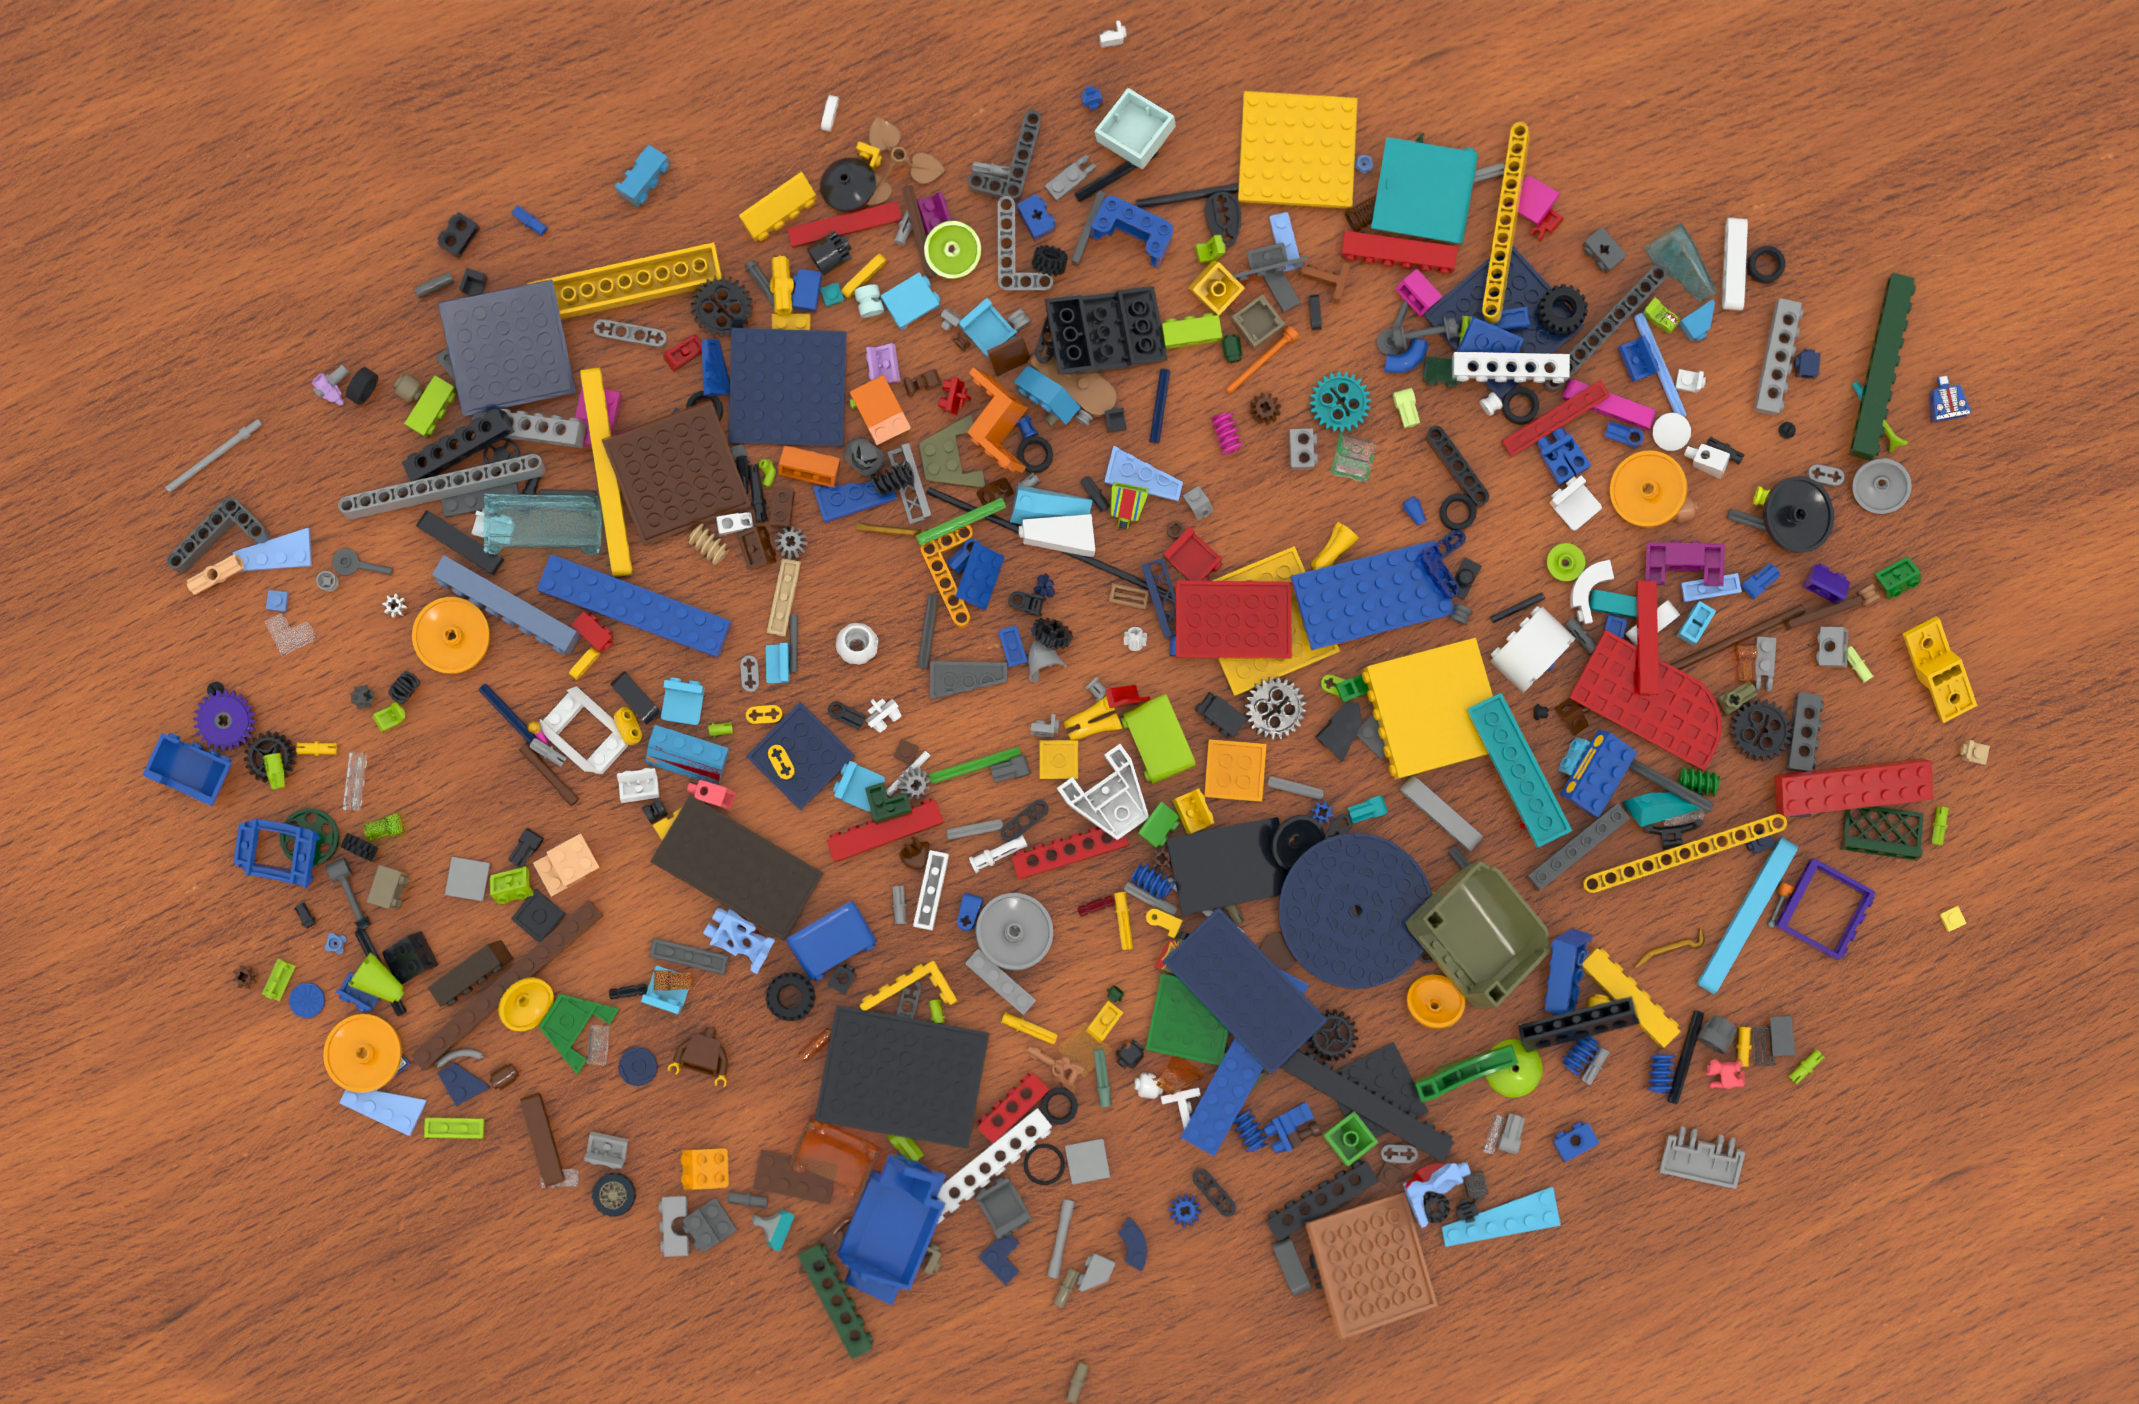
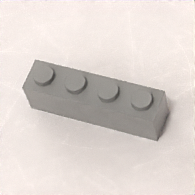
(1000, 982)

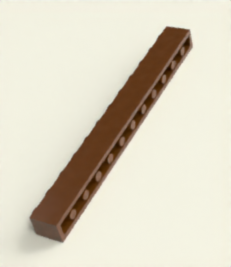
(489, 1000)

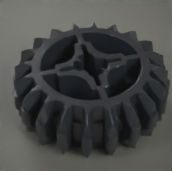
(256, 748)
(1347, 1042)

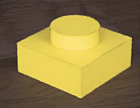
(1952, 918)

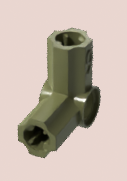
(1734, 699)

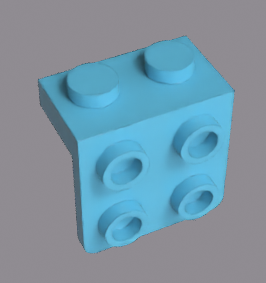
(682, 701)
(853, 785)

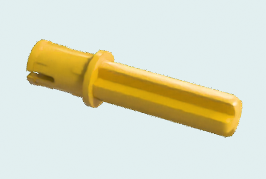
(1123, 920)
(1029, 1028)

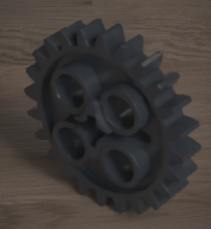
(709, 316)
(1745, 722)

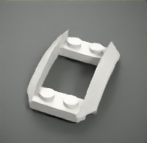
(564, 713)

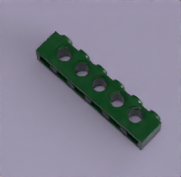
(854, 1347)

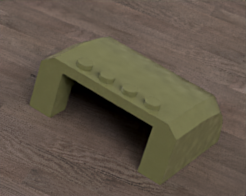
(1481, 934)

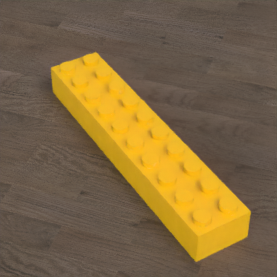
(635, 280)

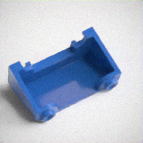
(831, 940)

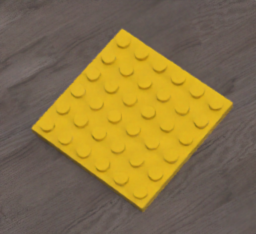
(1297, 150)
(1244, 673)

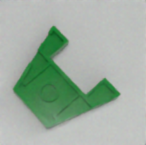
(566, 1022)

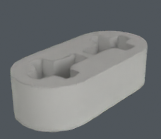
(1824, 480)
(754, 672)
(1397, 1158)

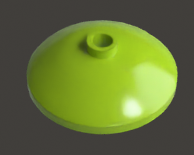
(965, 254)
(1524, 1080)

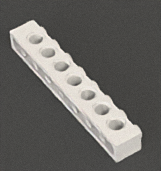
(973, 1168)

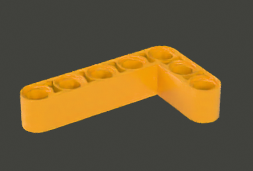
(944, 573)

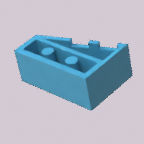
(643, 176)
(1047, 394)

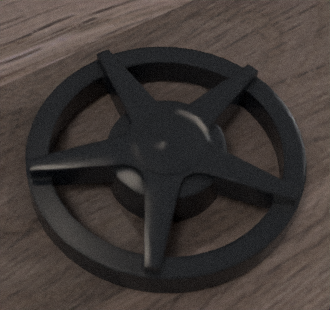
(501, 453)

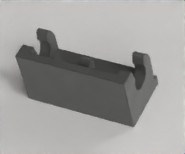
(1782, 1035)

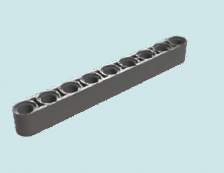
(1612, 322)

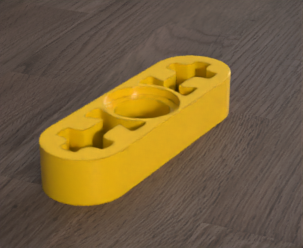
(864, 275)

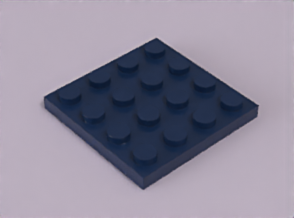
(812, 750)

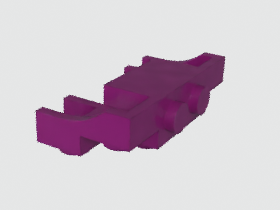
(1685, 557)

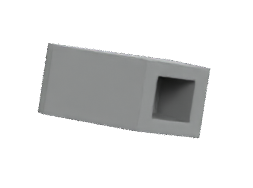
(1098, 1271)

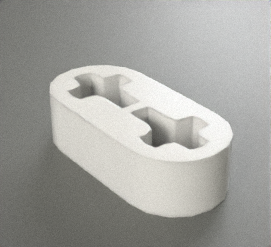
(829, 113)

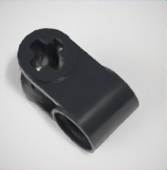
(1028, 603)

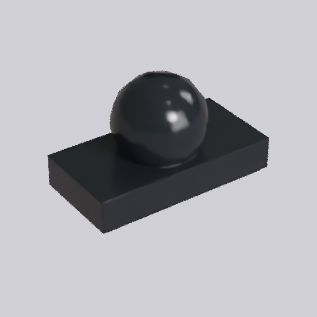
(1466, 576)

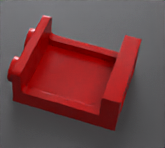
(1192, 557)

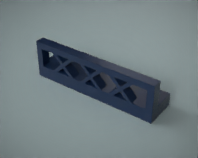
(1155, 595)

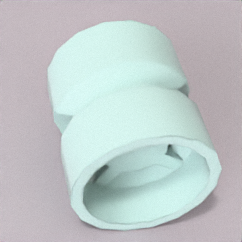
(869, 301)

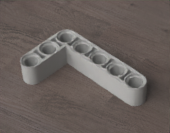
(1010, 252)

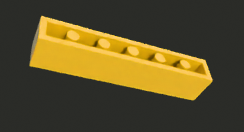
(1618, 986)

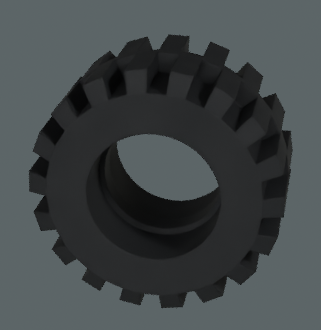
(1567, 295)
(778, 984)

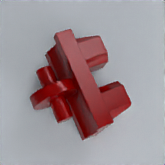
(956, 397)

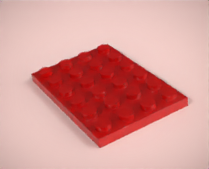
(1233, 619)

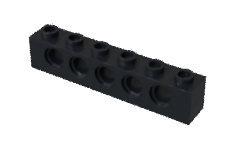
(500, 428)
(1579, 1024)
(1367, 1179)

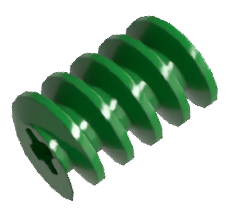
(1699, 780)

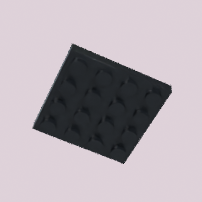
(1388, 1076)

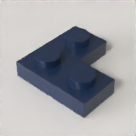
(995, 1258)

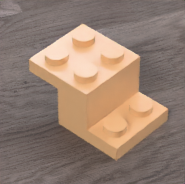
(566, 865)

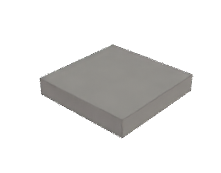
(467, 879)
(1087, 1161)

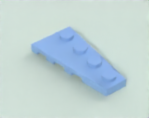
(1132, 471)
(279, 553)
(388, 1108)

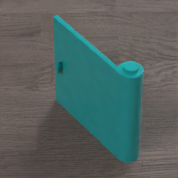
(1424, 190)

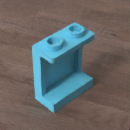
(910, 300)
(986, 327)

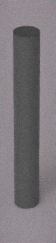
(793, 643)

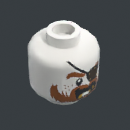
(1147, 1086)

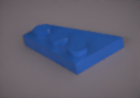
(715, 373)

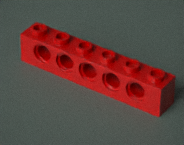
(1020, 859)

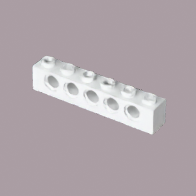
(1559, 362)

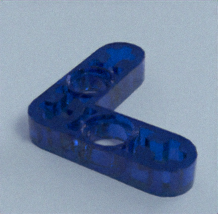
(1437, 563)

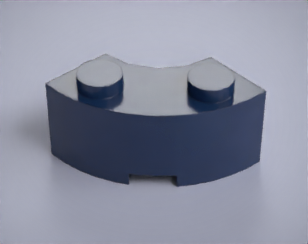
(1135, 1242)

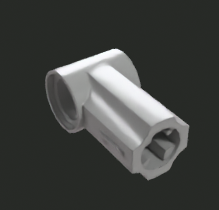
(1510, 1138)

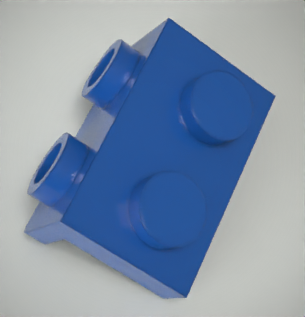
(1638, 359)
(363, 1000)

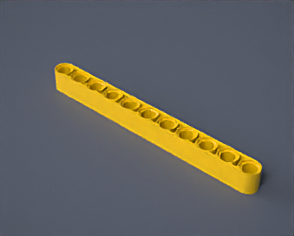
(1506, 231)
(607, 481)
(1694, 853)

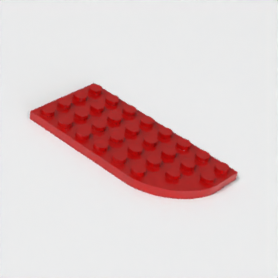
(1678, 720)

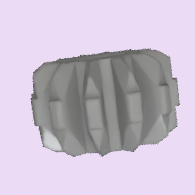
(798, 539)
(908, 779)

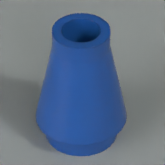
(1414, 510)

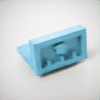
(665, 999)

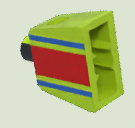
(1127, 503)

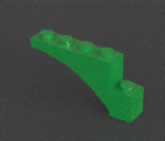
(1463, 1071)

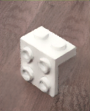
(1575, 503)

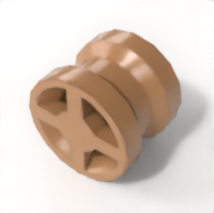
(1868, 594)

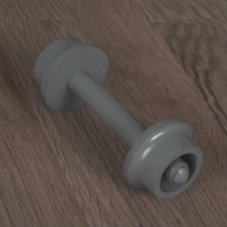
(1449, 327)

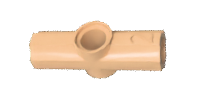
(206, 578)

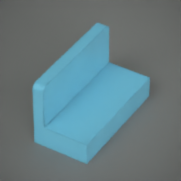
(777, 663)

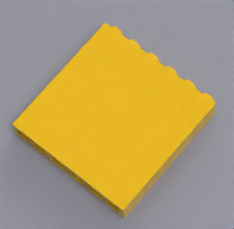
(1424, 707)

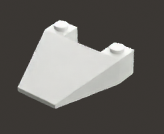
(1113, 803)

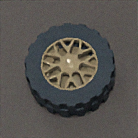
(613, 1194)

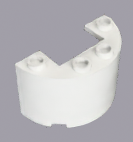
(1532, 649)

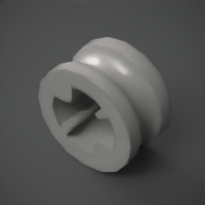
(1083, 417)

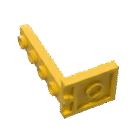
(904, 981)

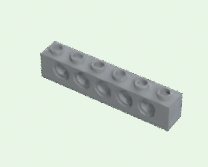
(1763, 402)
(572, 437)

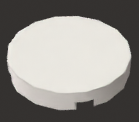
(1671, 431)

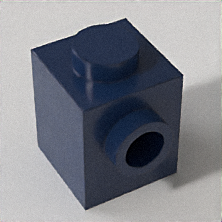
(1807, 364)

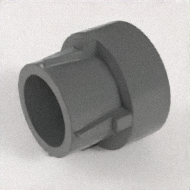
(1717, 1034)

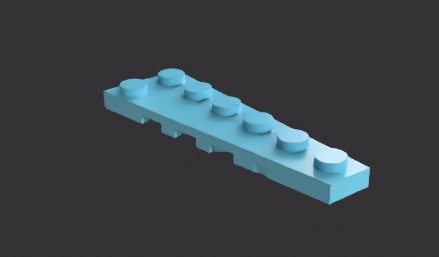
(1518, 1216)

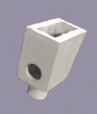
(1716, 461)

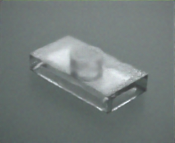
(598, 1045)

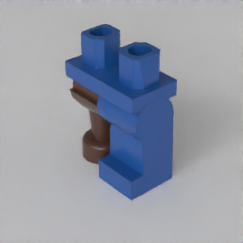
(1287, 1131)

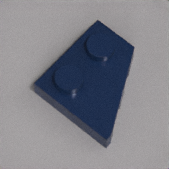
(461, 1083)

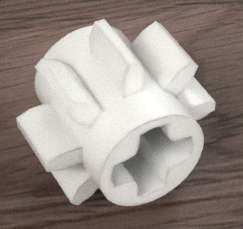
(391, 601)
(1135, 638)

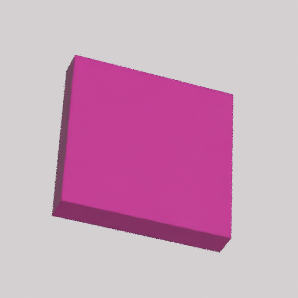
(1535, 200)

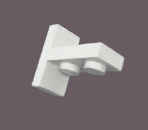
(1184, 1107)

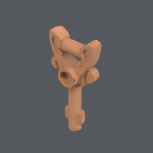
(1059, 1067)

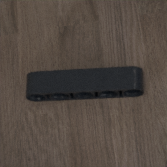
(1456, 457)
(459, 542)

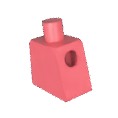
(716, 796)

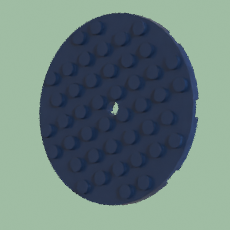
(1319, 919)

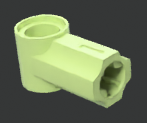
(1405, 402)

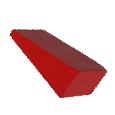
(683, 353)

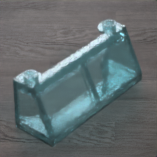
(542, 522)

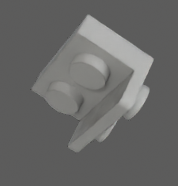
(1041, 729)

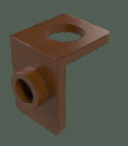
(996, 490)
(1574, 717)

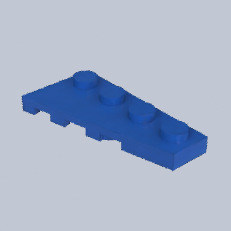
(849, 499)

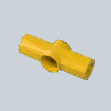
(781, 285)

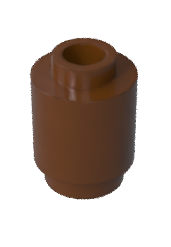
(504, 1076)

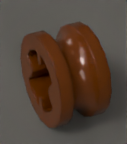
(961, 342)
(1171, 525)

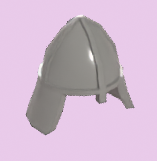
(1040, 657)

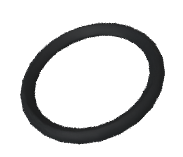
(1027, 1170)

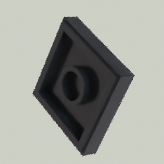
(538, 916)

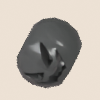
(864, 456)

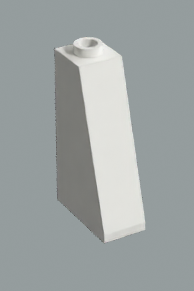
(1063, 534)

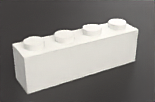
(931, 890)

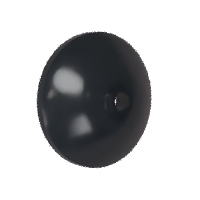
(854, 191)
(1306, 834)

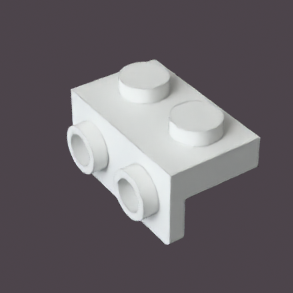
(638, 785)

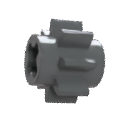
(362, 696)

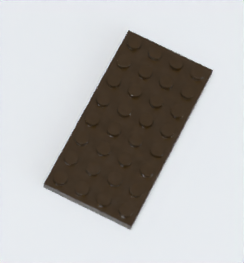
(736, 867)

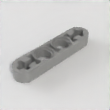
(630, 333)

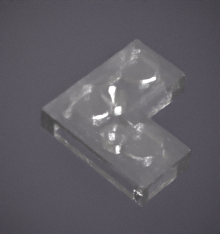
(287, 638)

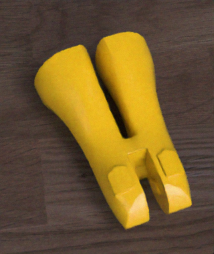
(1340, 541)
(1108, 723)

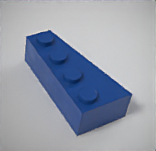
(1566, 971)

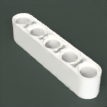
(1734, 264)

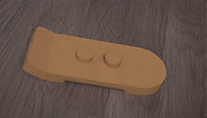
(1088, 390)

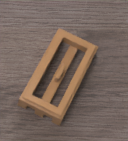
(1125, 603)

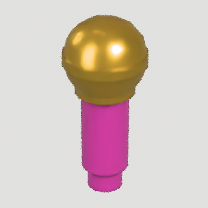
(535, 728)

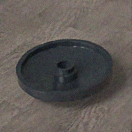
(1798, 514)

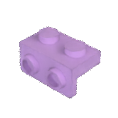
(883, 361)

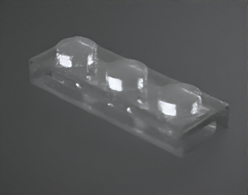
(355, 781)

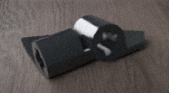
(1341, 730)

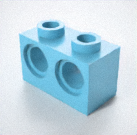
(1696, 623)

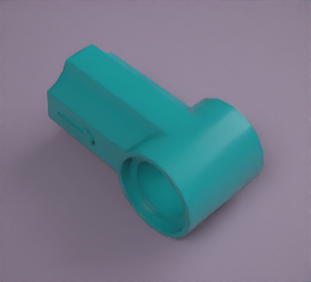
(1371, 808)

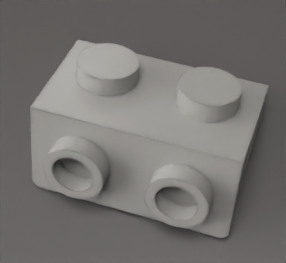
(606, 1150)

